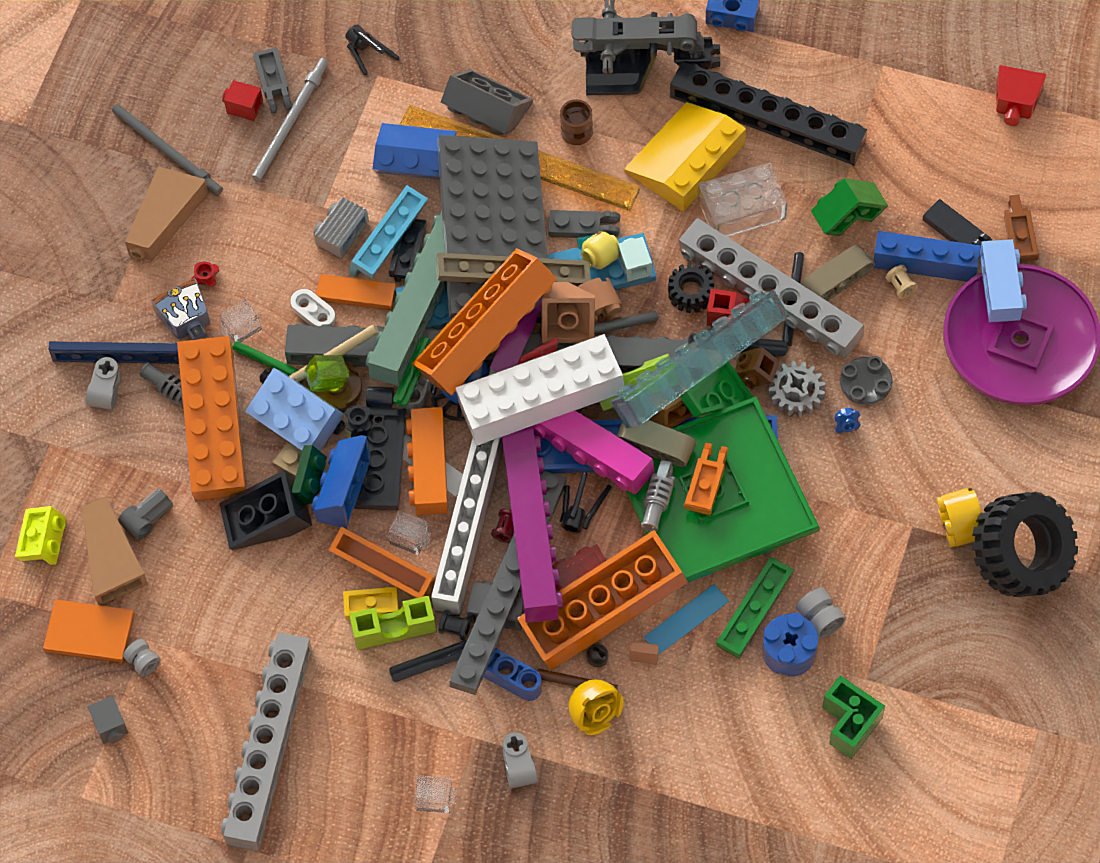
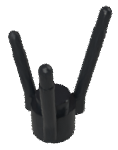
(360, 39)
(574, 518)

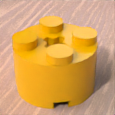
(959, 514)

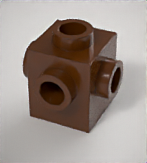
(756, 367)

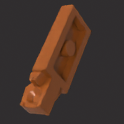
(1021, 229)

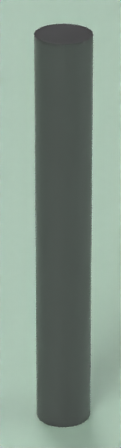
(625, 322)

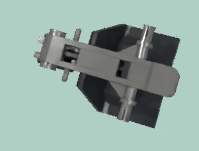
(624, 49)

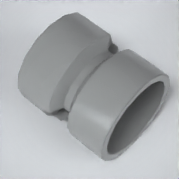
(822, 614)

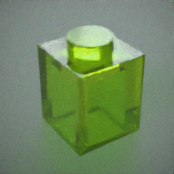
(326, 373)

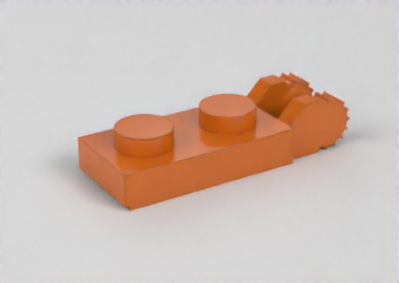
(706, 481)

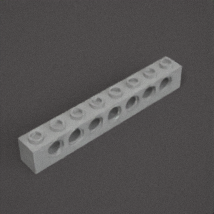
(828, 316)
(250, 833)

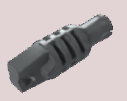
(166, 384)

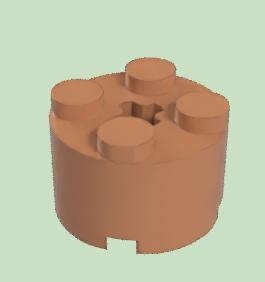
(606, 299)

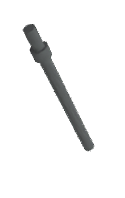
(167, 149)

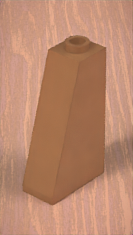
(163, 211)
(110, 556)

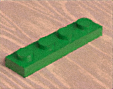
(754, 607)

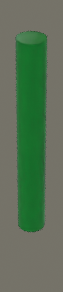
(263, 358)

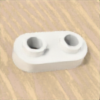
(314, 311)

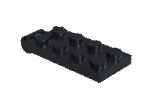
(386, 446)

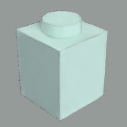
(635, 259)

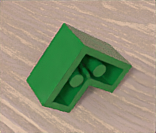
(846, 203)
(857, 714)

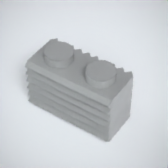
(340, 227)

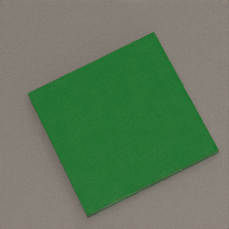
(755, 504)

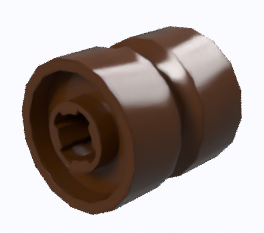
(576, 122)

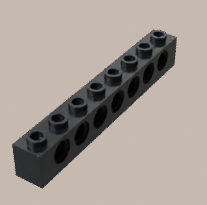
(775, 123)

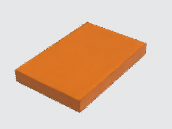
(88, 631)

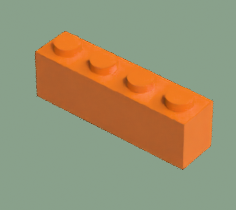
(428, 461)
(383, 563)

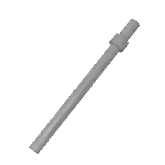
(311, 82)

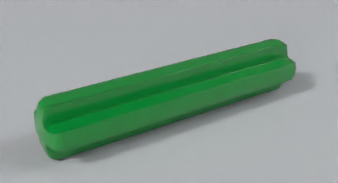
(411, 376)

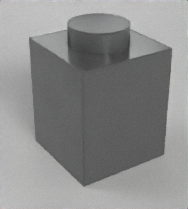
(108, 720)

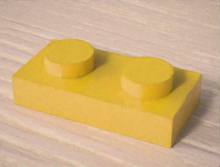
(382, 598)

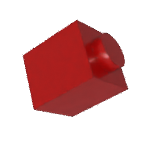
(243, 100)

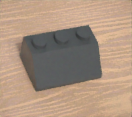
(485, 101)

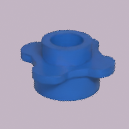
(847, 420)

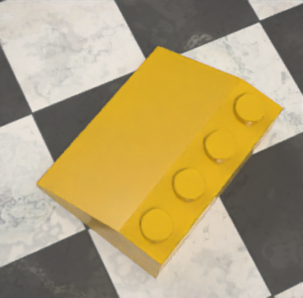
(686, 153)

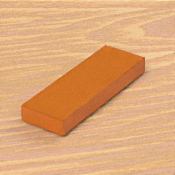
(356, 292)

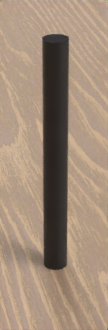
(796, 275)

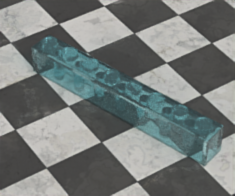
(699, 359)

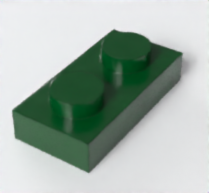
(309, 474)

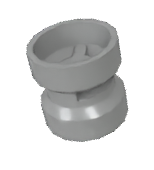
(141, 657)

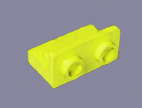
(41, 535)

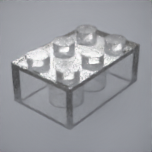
(743, 200)

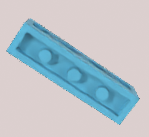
(388, 232)

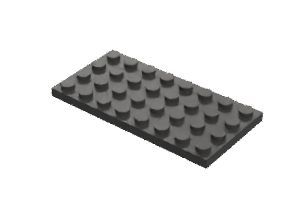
(489, 202)

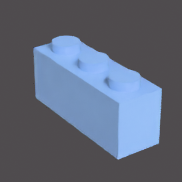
(1002, 280)

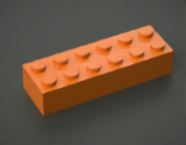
(485, 321)
(211, 418)
(606, 599)

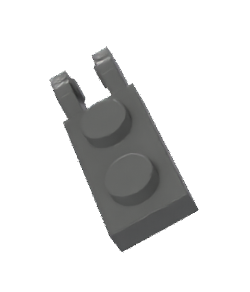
(272, 77)
(582, 223)

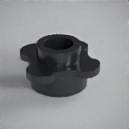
(355, 412)

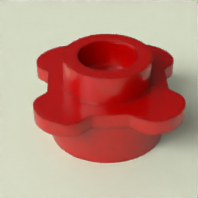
(205, 267)

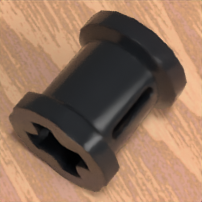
(454, 625)

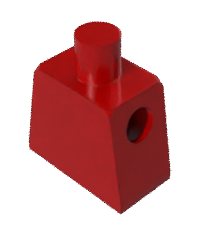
(1017, 93)

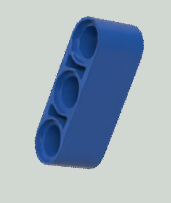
(515, 680)

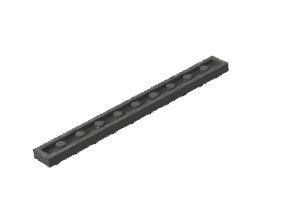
(498, 606)

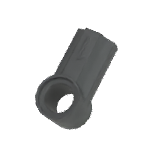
(140, 519)

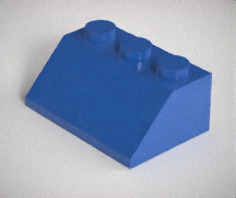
(408, 151)
(342, 482)

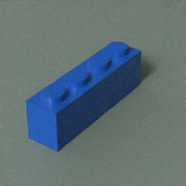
(926, 256)

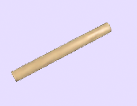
(343, 348)

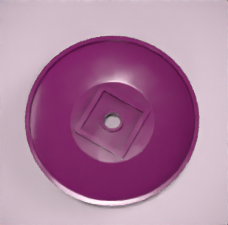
(1059, 333)

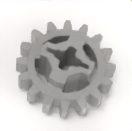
(797, 398)

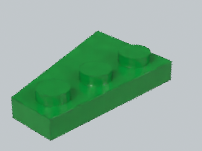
(716, 392)

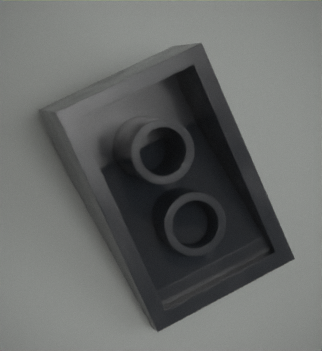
(264, 512)

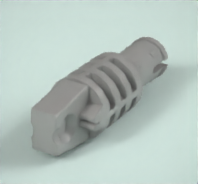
(658, 496)

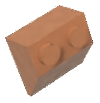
(567, 314)

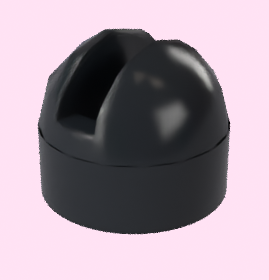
(594, 659)

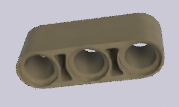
(839, 273)
(659, 442)

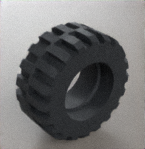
(1052, 537)

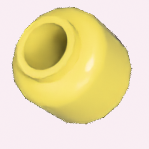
(600, 250)

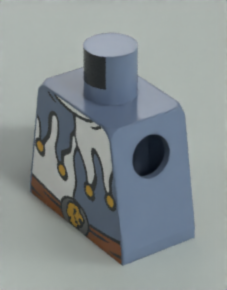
(183, 310)

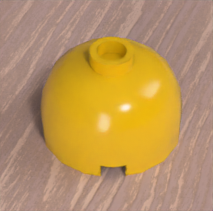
(594, 705)

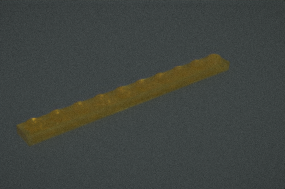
(552, 168)

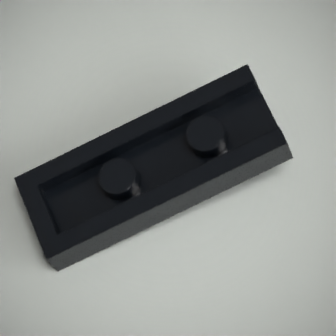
(953, 225)
(407, 249)

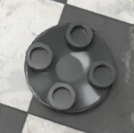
(866, 380)

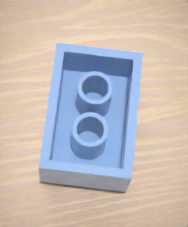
(294, 411)

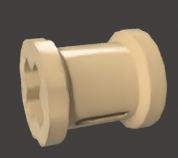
(901, 282)

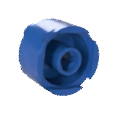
(778, 642)

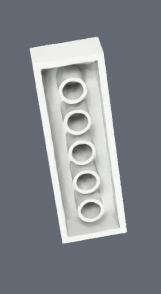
(540, 389)

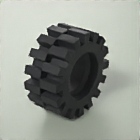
(690, 274)

